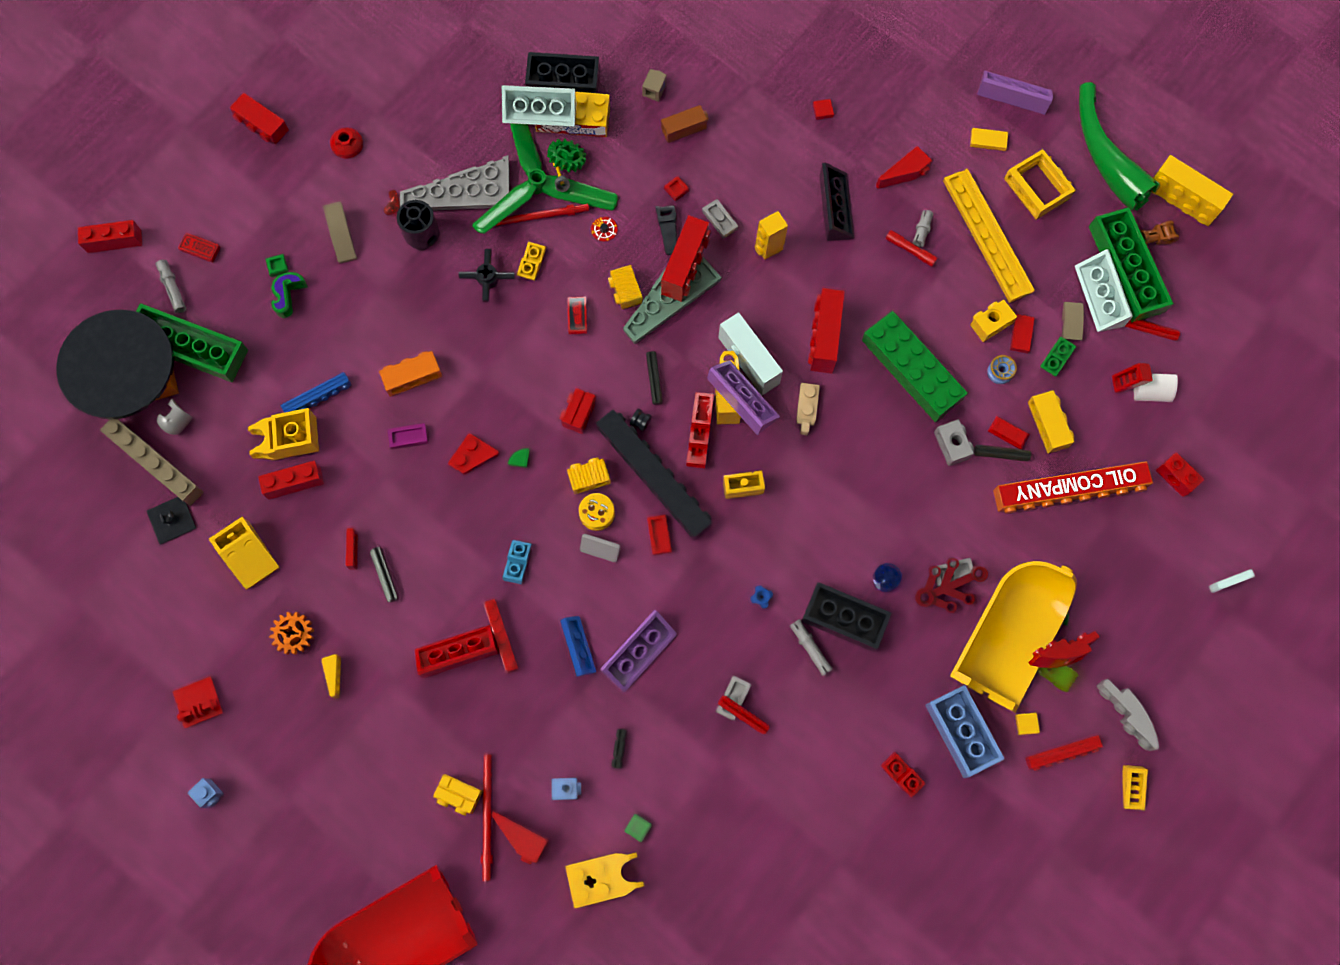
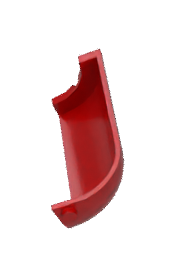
(405, 927)

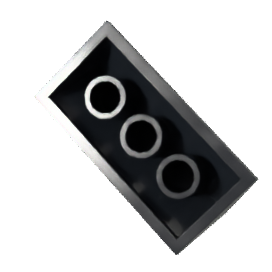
(836, 203)

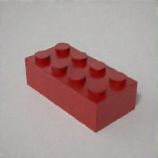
(685, 258)
(826, 330)

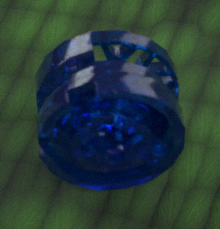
(886, 577)

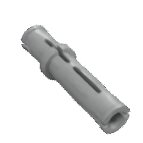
(168, 279)
(810, 646)

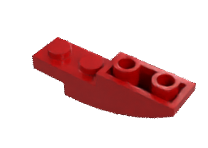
(1064, 653)

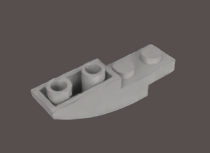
(1136, 720)

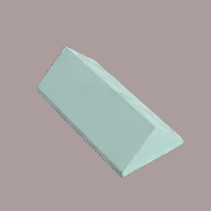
(538, 105)
(1104, 292)

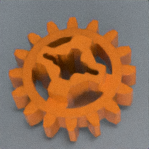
(293, 625)

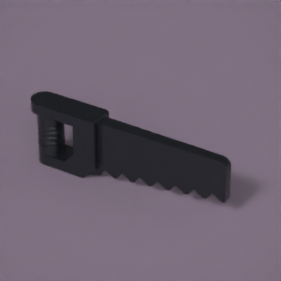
(668, 227)

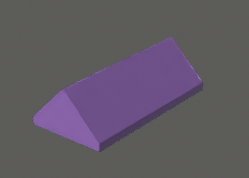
(1015, 92)
(742, 396)
(638, 651)

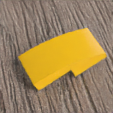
(531, 261)

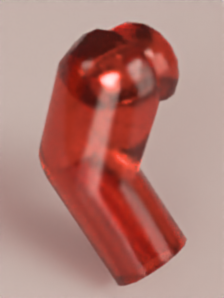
(394, 203)

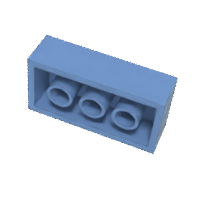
(964, 732)

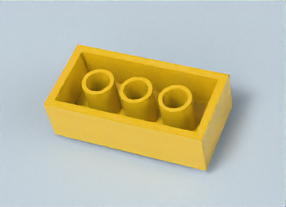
(1191, 191)

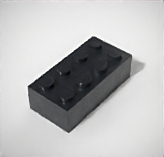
(563, 71)
(846, 617)

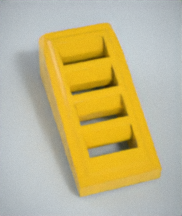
(332, 671)
(1127, 787)

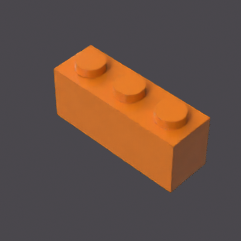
(410, 373)

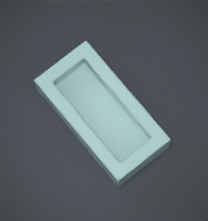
(1231, 581)

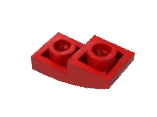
(902, 775)

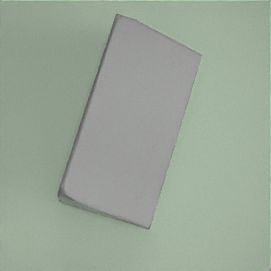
(599, 548)

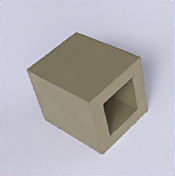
(654, 85)

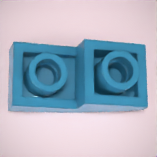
(517, 562)

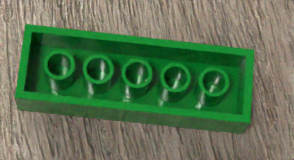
(1133, 262)
(199, 346)
(914, 366)

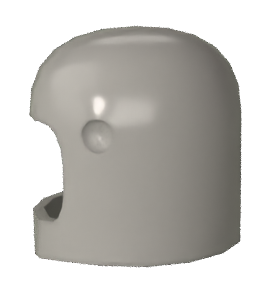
(175, 420)

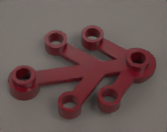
(948, 587)

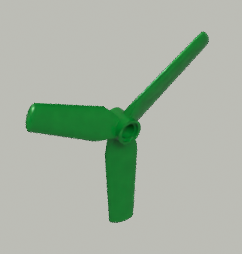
(532, 166)

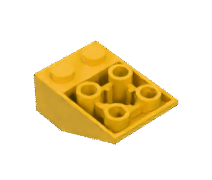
(244, 552)

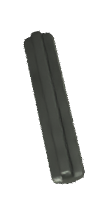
(654, 378)
(1001, 452)
(384, 574)

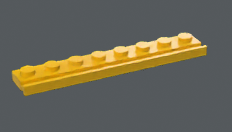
(988, 235)

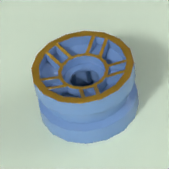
(999, 362)

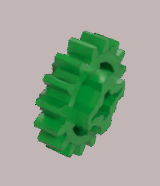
(566, 155)

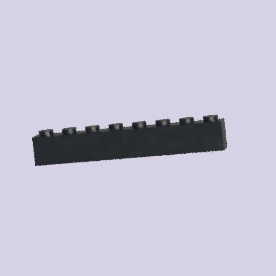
(654, 475)

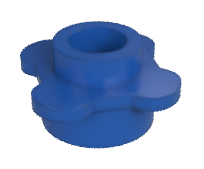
(766, 594)

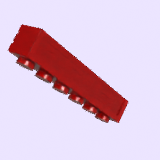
(501, 636)
(1063, 752)

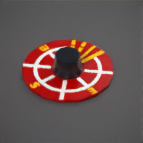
(604, 229)

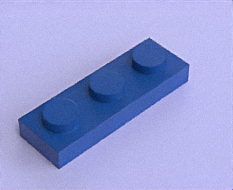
(578, 646)

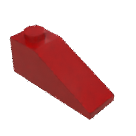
(906, 169)
(524, 841)

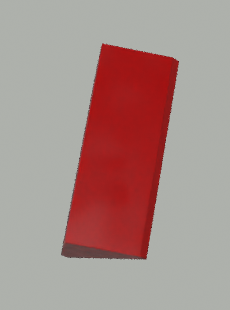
(455, 651)

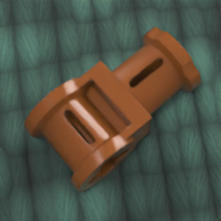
(1161, 234)

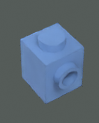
(565, 789)
(205, 793)

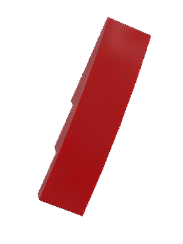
(700, 430)

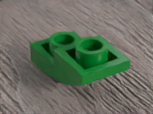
(1057, 356)

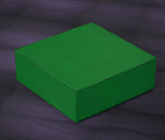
(277, 265)
(638, 827)

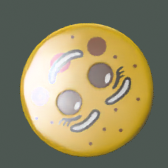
(596, 512)

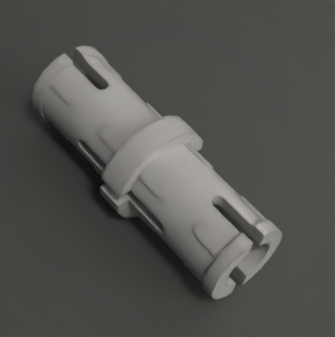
(923, 228)

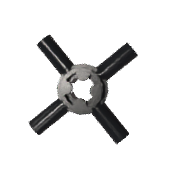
(490, 271)

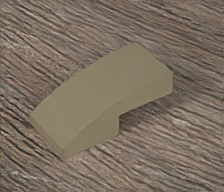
(1072, 320)

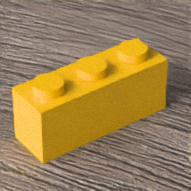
(771, 235)
(1051, 421)

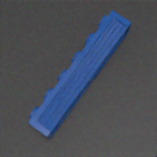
(318, 393)

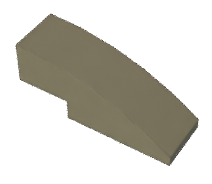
(340, 232)

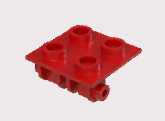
(197, 702)

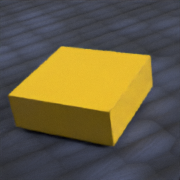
(1027, 723)

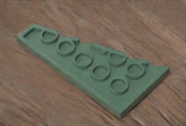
(659, 308)

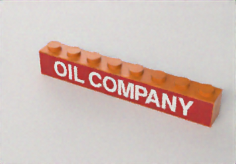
(1072, 487)

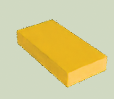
(989, 139)

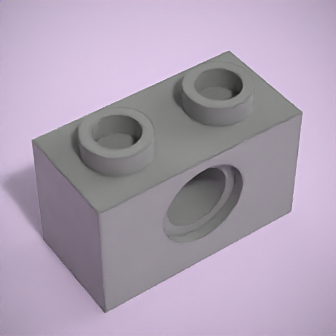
(951, 452)

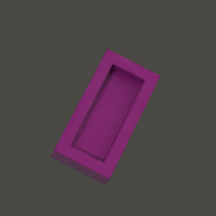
(407, 436)

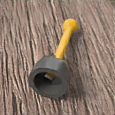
(561, 180)

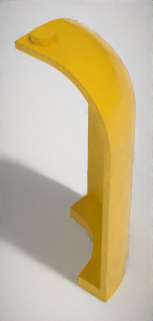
(1016, 622)

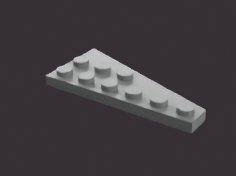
(466, 189)

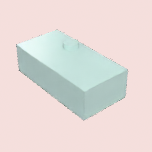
(751, 353)

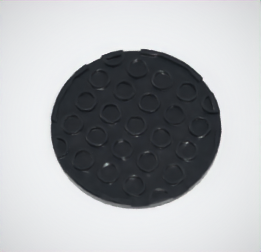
(114, 364)

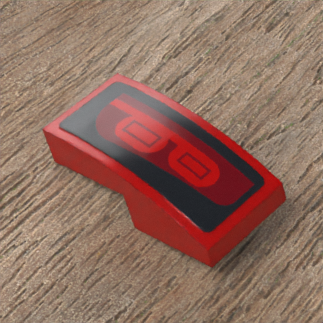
(577, 315)

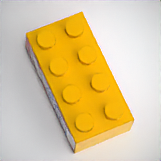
(590, 119)

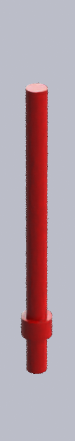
(570, 210)
(486, 859)

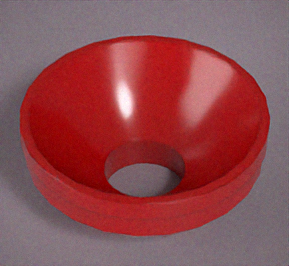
(349, 148)

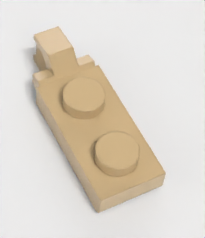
(807, 406)

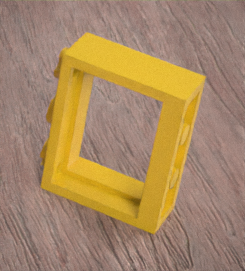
(1025, 192)

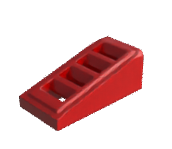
(1143, 376)

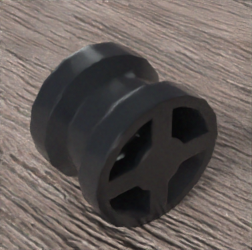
(640, 419)

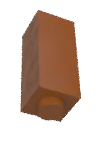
(684, 123)

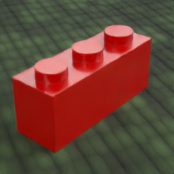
(259, 119)
(109, 236)
(291, 480)

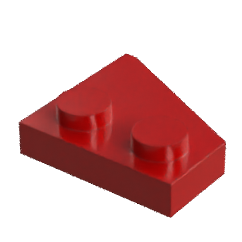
(471, 454)

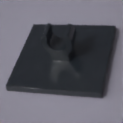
(171, 520)

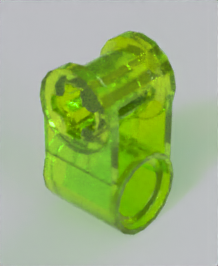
(1061, 677)

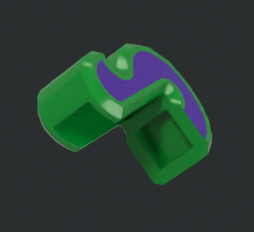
(281, 289)

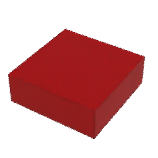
(823, 109)
(676, 188)

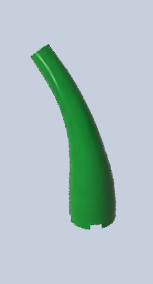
(1121, 174)

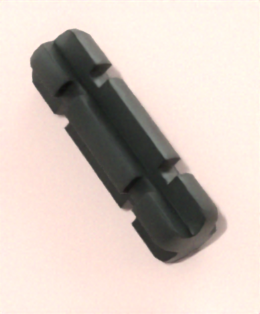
(619, 748)

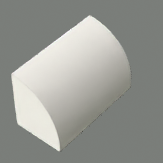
(1161, 389)

